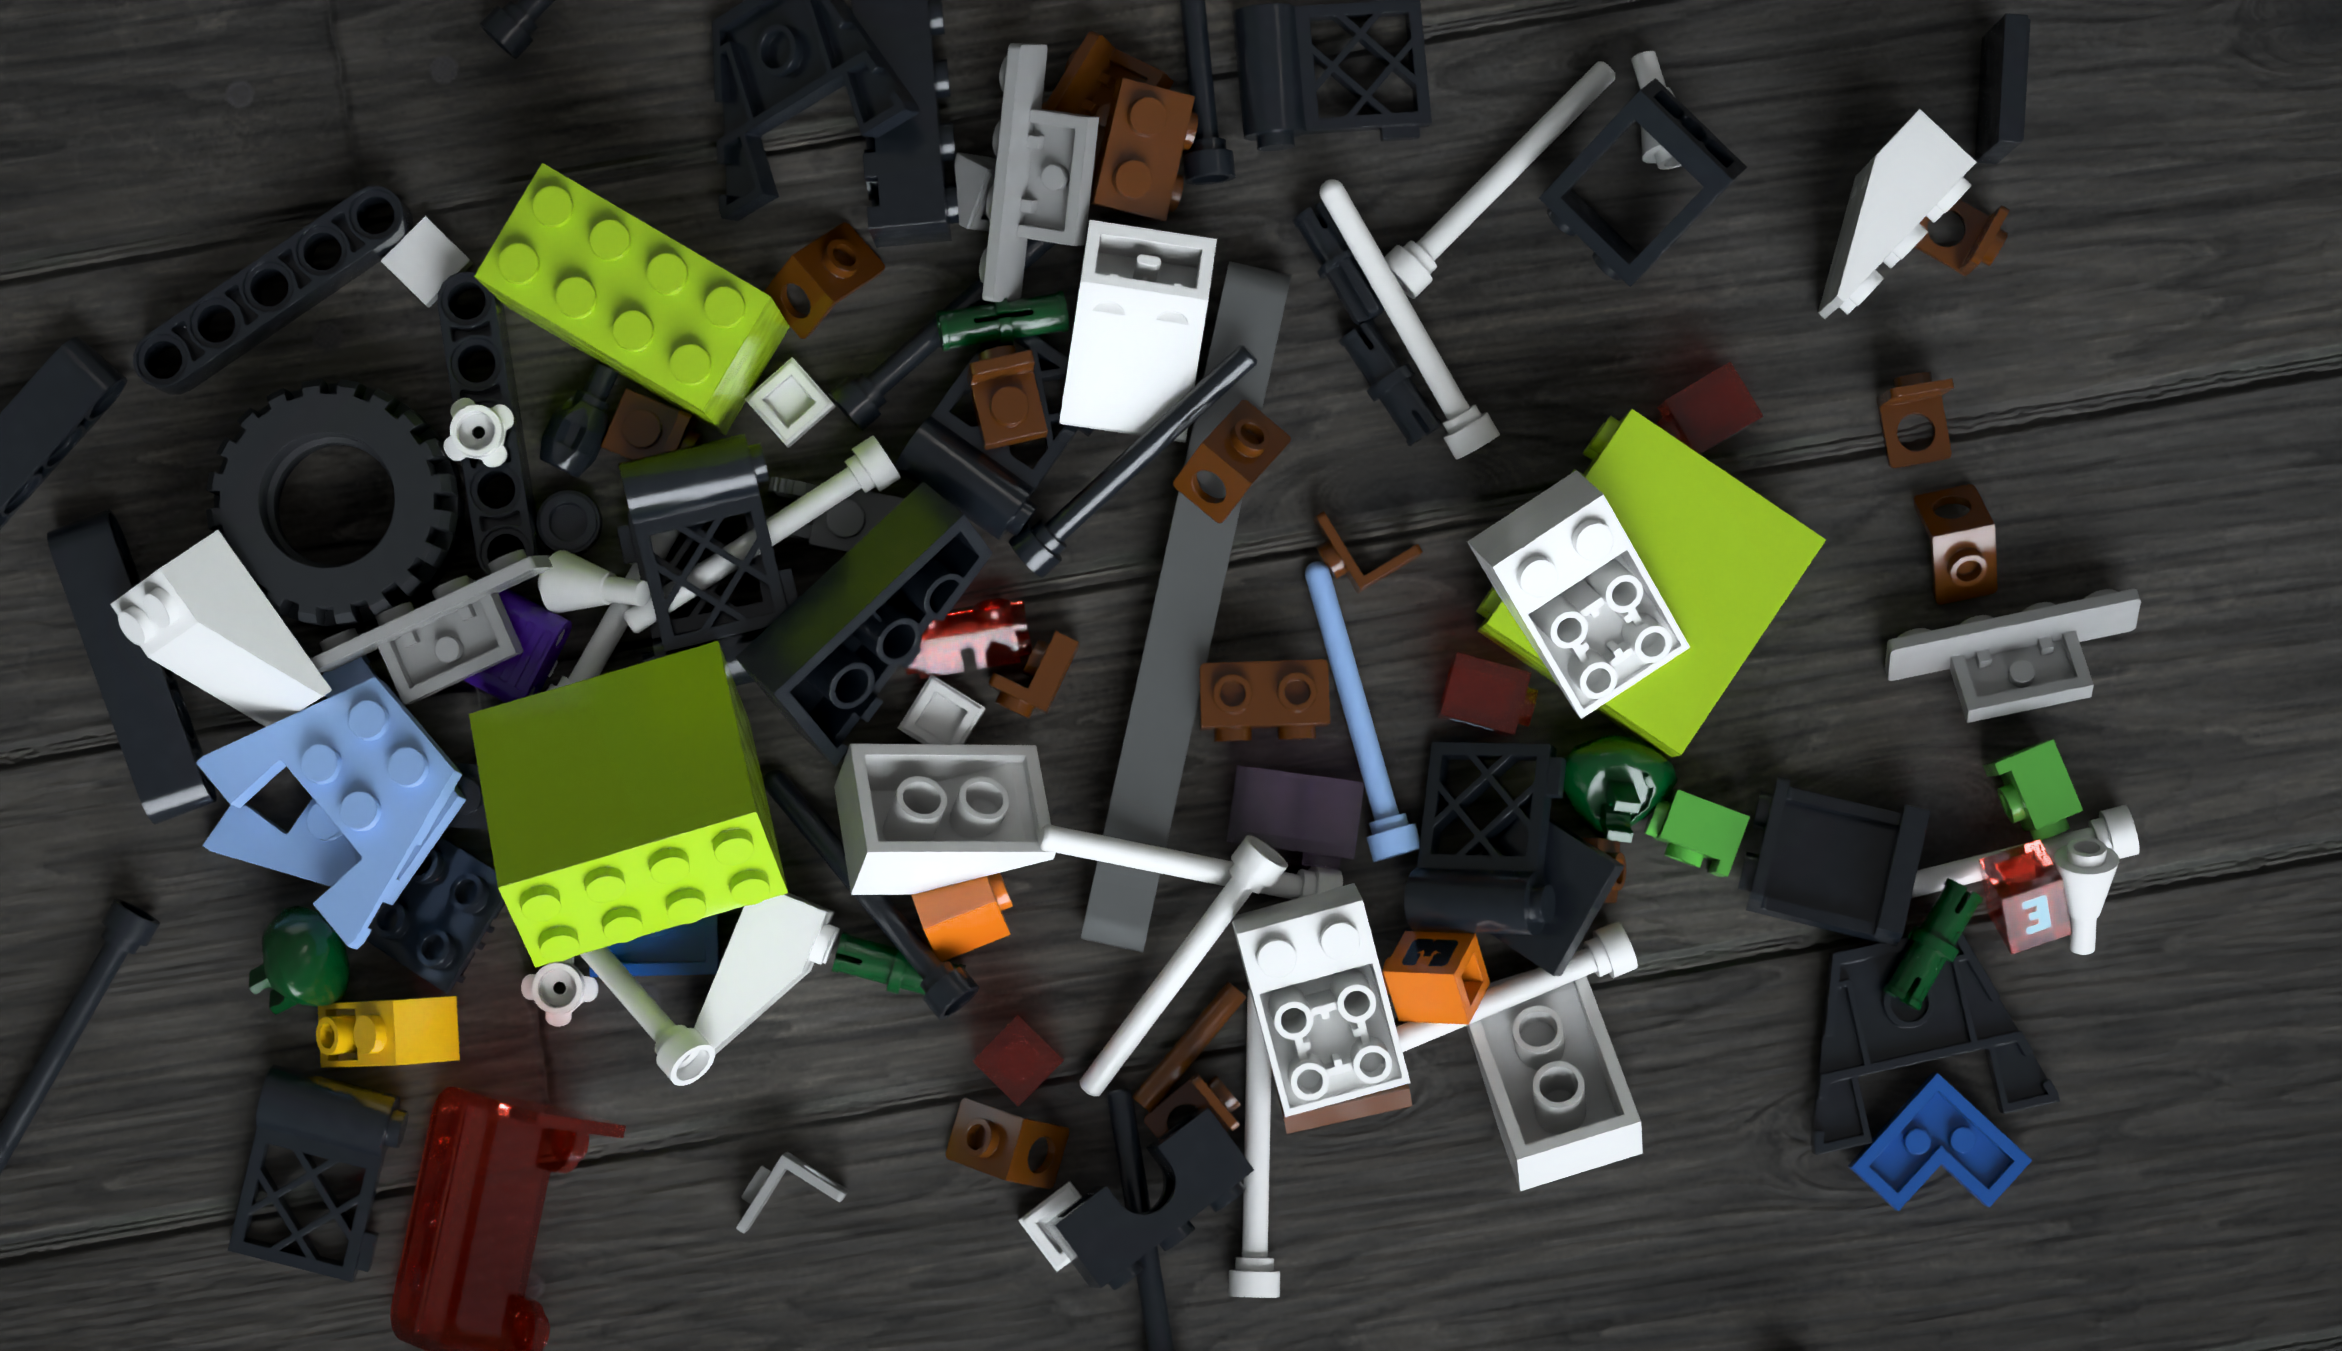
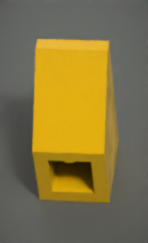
(388, 1032)

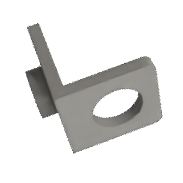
(766, 1181)

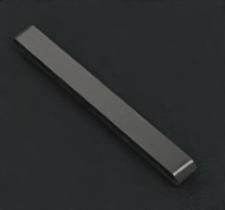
(1181, 628)

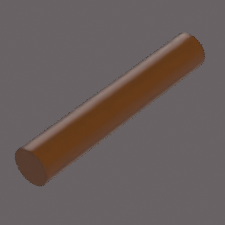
(1189, 1047)

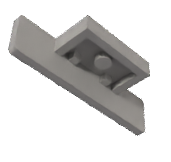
(1039, 174)
(444, 639)
(2018, 657)

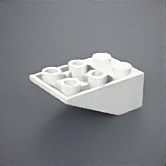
(1905, 181)
(1136, 326)
(1579, 592)
(1320, 999)

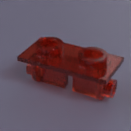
(992, 628)

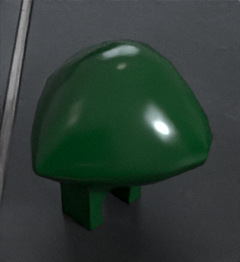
(1616, 784)
(301, 961)

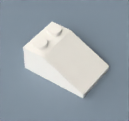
(220, 633)
(938, 814)
(764, 959)
(1556, 1085)

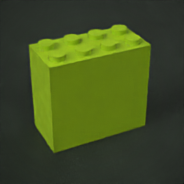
(633, 298)
(1714, 556)
(626, 804)

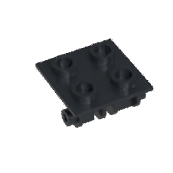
(440, 916)

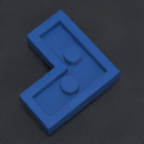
(1935, 1131)

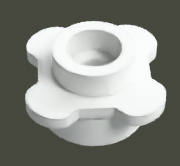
(462, 441)
(559, 1006)

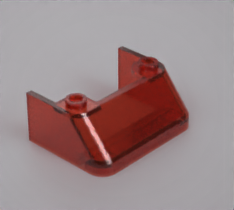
(481, 1218)

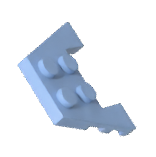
(369, 774)
(314, 844)

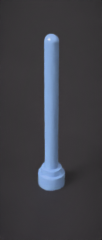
(1390, 830)

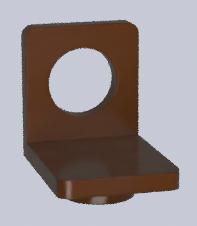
(1979, 243)
(827, 274)
(1917, 396)
(1237, 454)
(1960, 547)
(1341, 562)
(1201, 1095)
(1001, 1142)

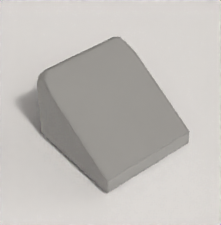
(973, 181)

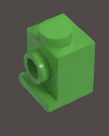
(2036, 789)
(1697, 831)

